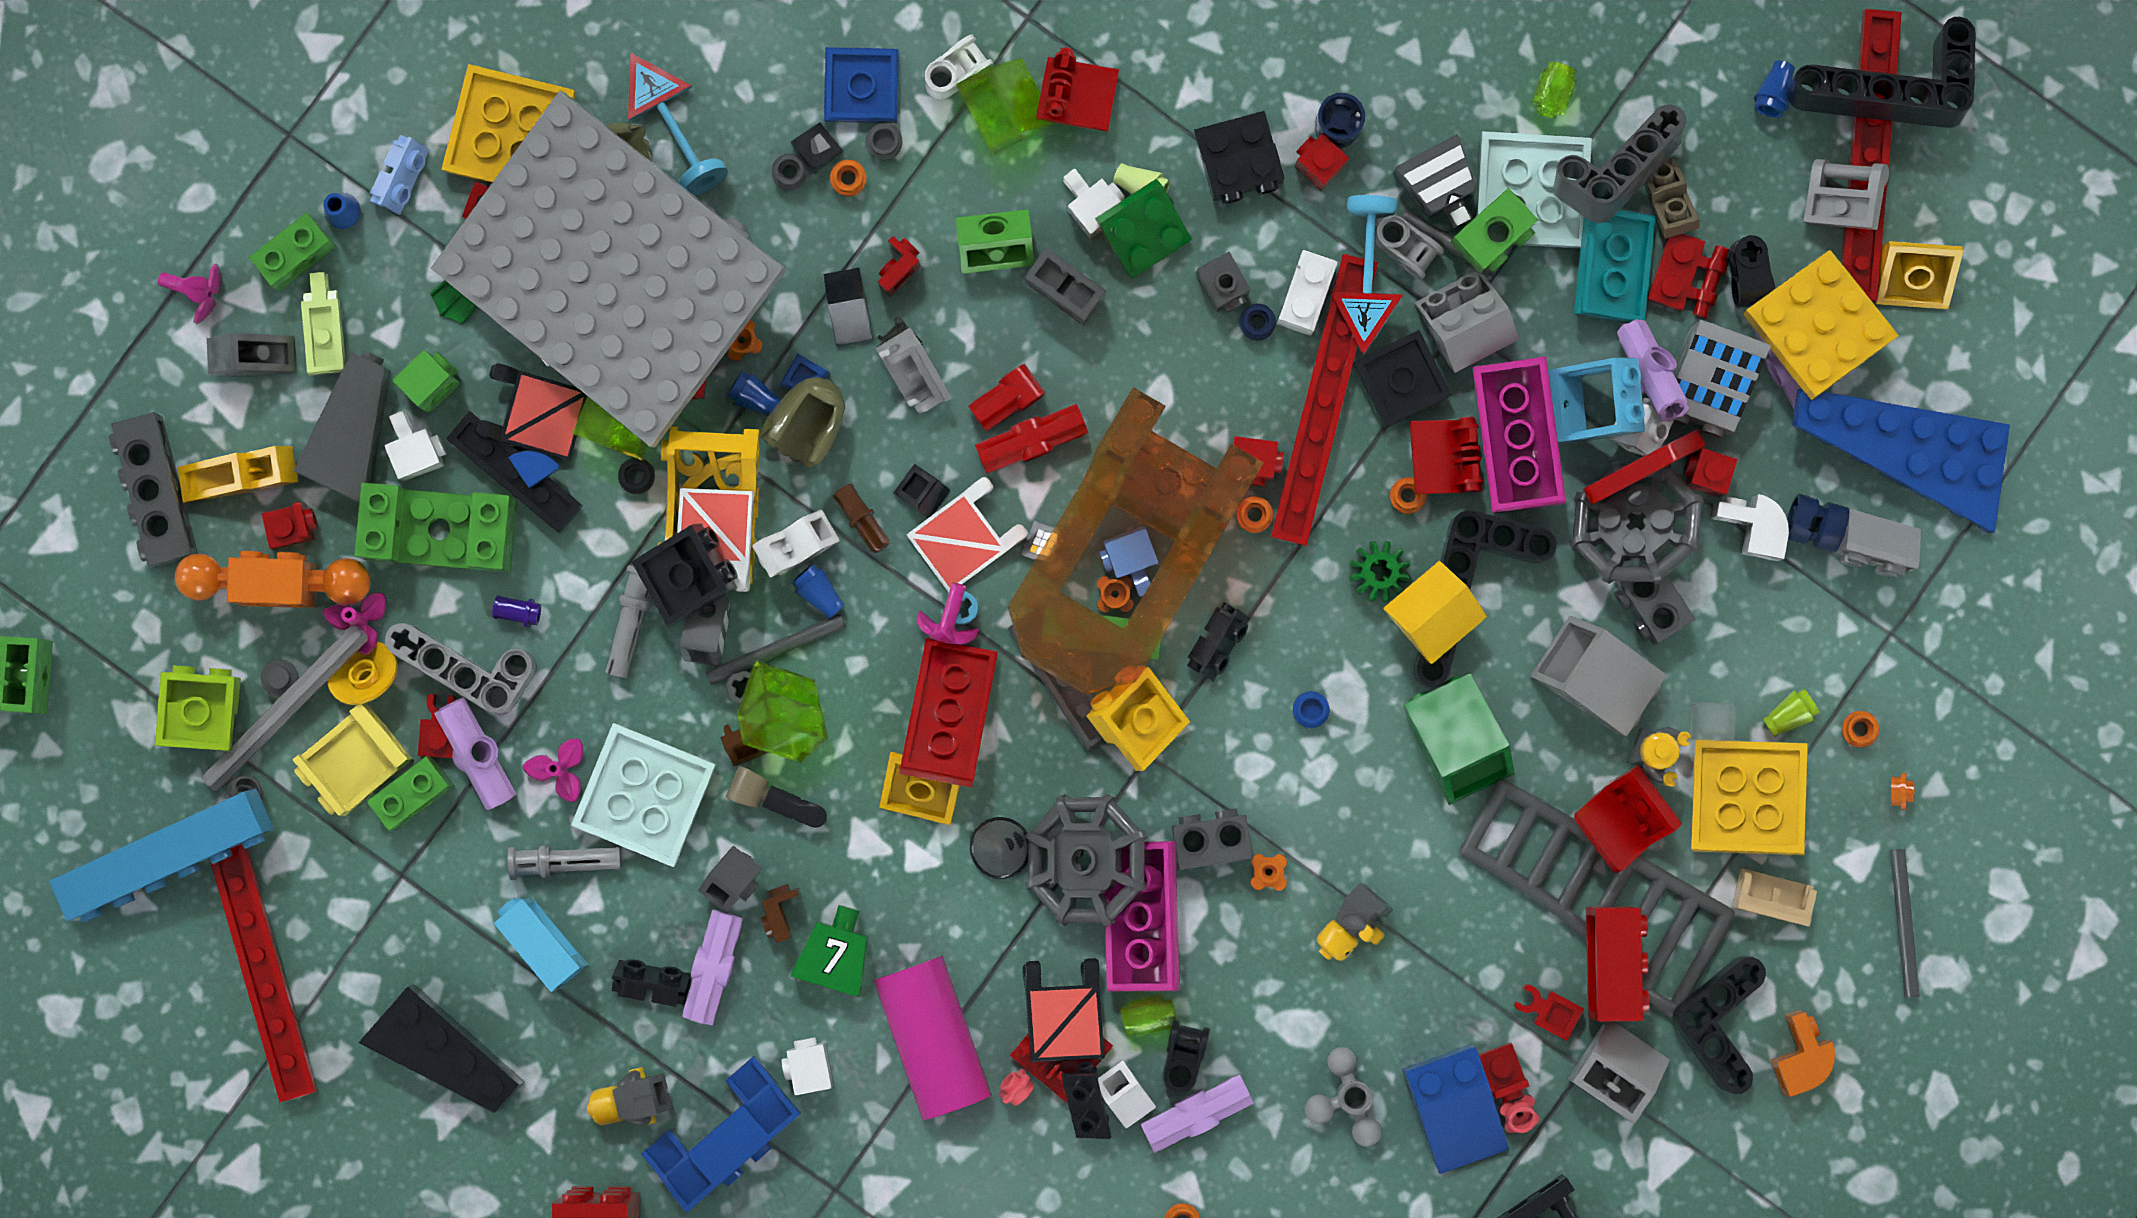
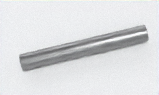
(1437, 234)

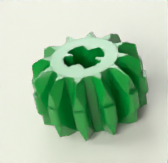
(1390, 565)

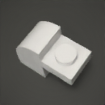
(1765, 522)
(796, 544)

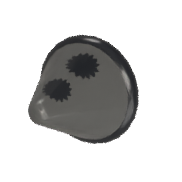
(999, 847)

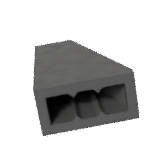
(349, 428)

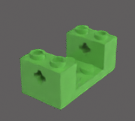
(398, 522)
(25, 674)

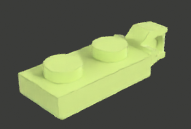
(322, 327)

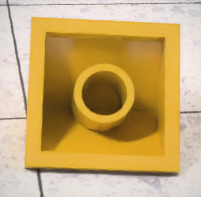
(1918, 274)
(1435, 611)
(917, 795)

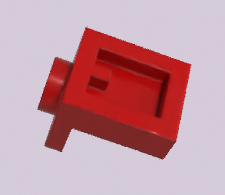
(895, 272)
(289, 525)
(1504, 1072)

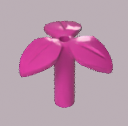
(196, 289)
(344, 616)
(945, 629)
(543, 768)

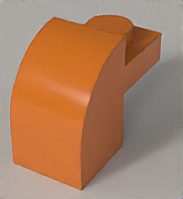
(1809, 1064)

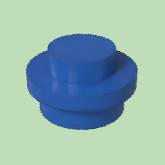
(1311, 709)

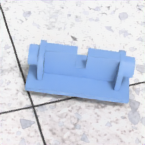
(394, 189)

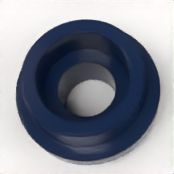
(1257, 310)

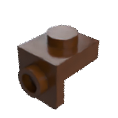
(775, 921)

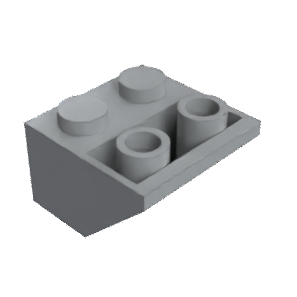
(1467, 320)
(1880, 543)
(1620, 1071)

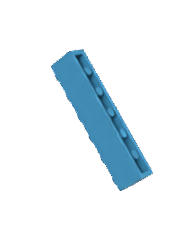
(161, 855)

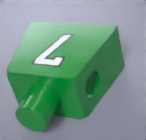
(834, 954)

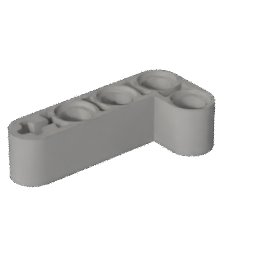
(455, 662)

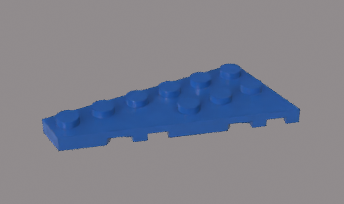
(1926, 451)

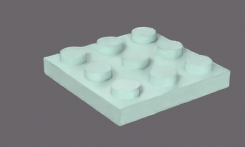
(1529, 169)
(643, 795)

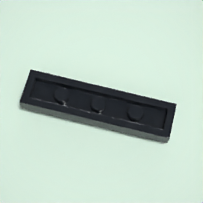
(544, 499)

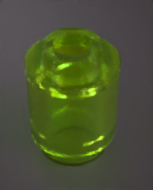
(1554, 90)
(1148, 1015)

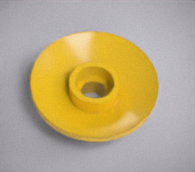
(364, 676)

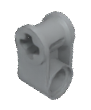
(1408, 247)

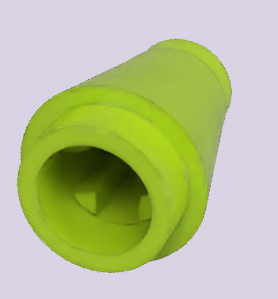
(1792, 713)

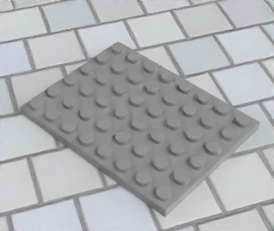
(608, 269)

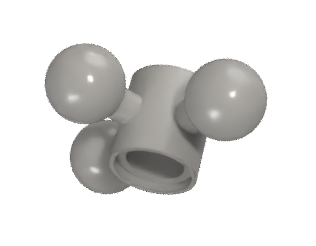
(1320, 1108)

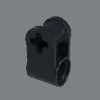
(1751, 276)
(1184, 1053)

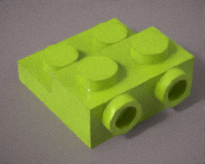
(197, 708)

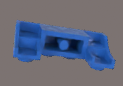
(722, 1152)

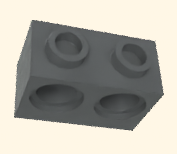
(1064, 286)
(1661, 596)
(1213, 850)

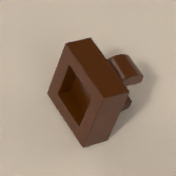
(736, 749)

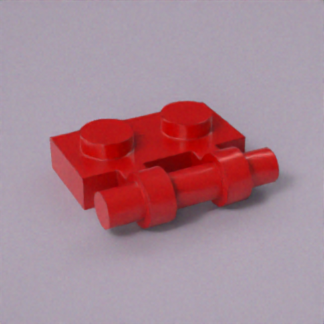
(1676, 272)

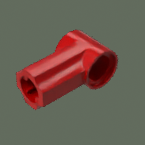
(1014, 393)

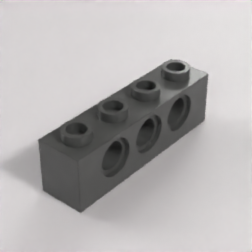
(160, 468)

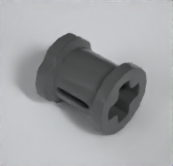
(730, 686)

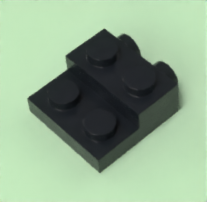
(1239, 157)
(685, 573)

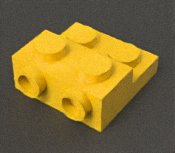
(1138, 719)

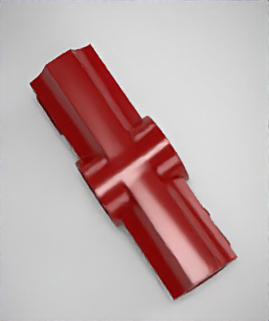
(1031, 439)

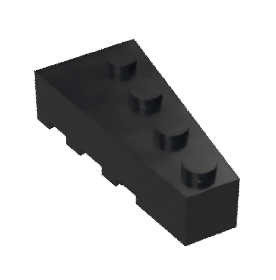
(439, 1048)

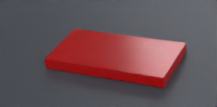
(948, 713)

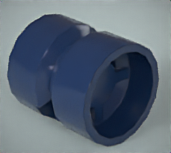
(1340, 119)
(1829, 525)

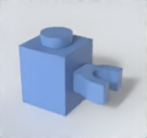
(1130, 555)

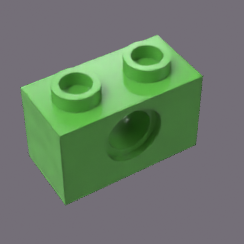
(1505, 212)
(995, 241)
(292, 252)
(428, 380)
(410, 793)

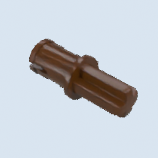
(861, 518)

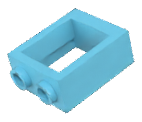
(1568, 389)
(539, 942)

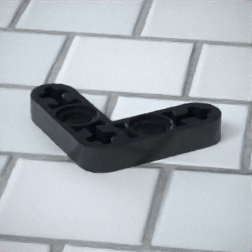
(1707, 1023)

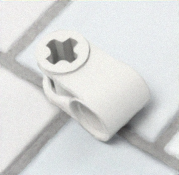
(959, 63)

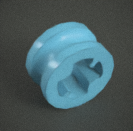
(973, 610)

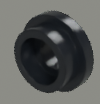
(625, 473)

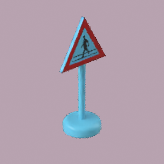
(652, 88)
(1368, 311)

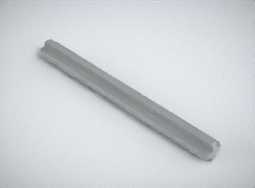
(285, 707)

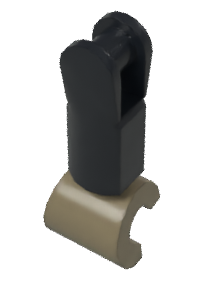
(752, 789)

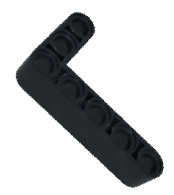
(1895, 88)
(1470, 549)

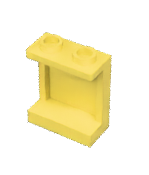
(351, 761)

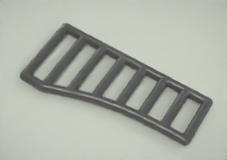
(1561, 906)

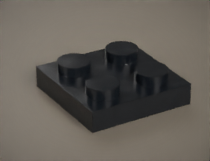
(1402, 379)

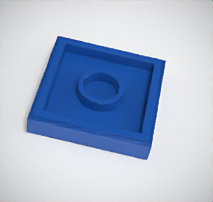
(861, 85)

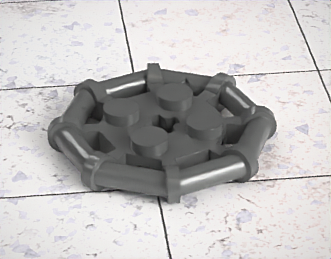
(1635, 543)
(1105, 855)

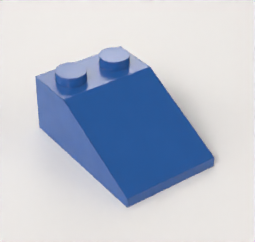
(1456, 1108)

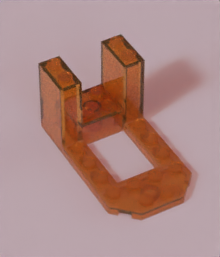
(1162, 489)

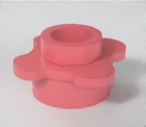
(1016, 1087)
(1522, 1122)

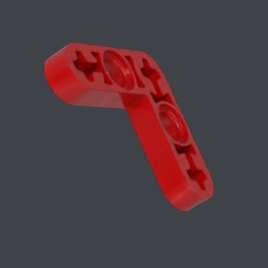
(1644, 466)

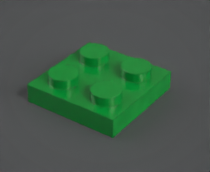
(1143, 228)

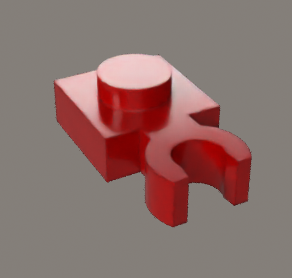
(431, 735)
(1554, 1012)

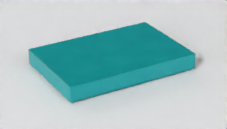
(1615, 267)

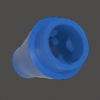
(1772, 95)
(348, 213)
(752, 394)
(817, 589)

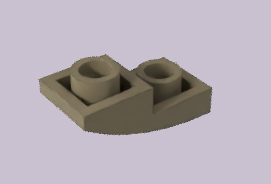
(1671, 201)

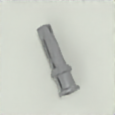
(634, 604)
(545, 861)

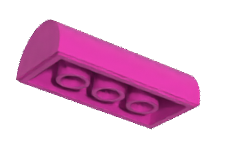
(1519, 435)
(1145, 936)
(932, 1038)

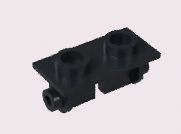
(1212, 656)
(634, 977)
(1086, 1102)

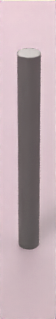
(776, 648)
(1904, 922)

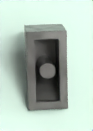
(250, 354)

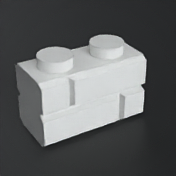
(1307, 292)

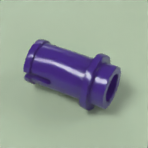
(517, 610)

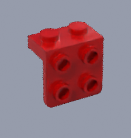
(1626, 818)

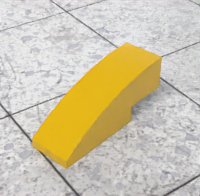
(237, 474)

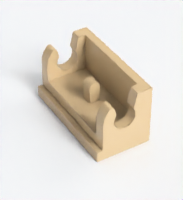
(1774, 897)

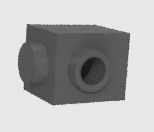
(1224, 283)
(731, 879)

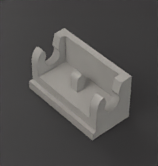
(913, 371)

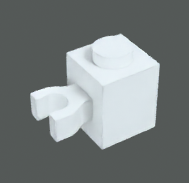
(1090, 201)
(413, 452)

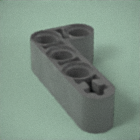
(1628, 161)

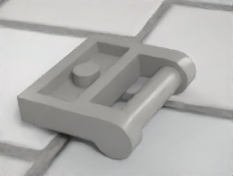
(1845, 206)

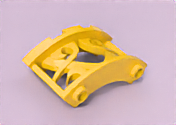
(742, 462)

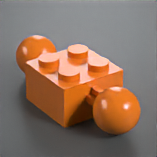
(272, 582)

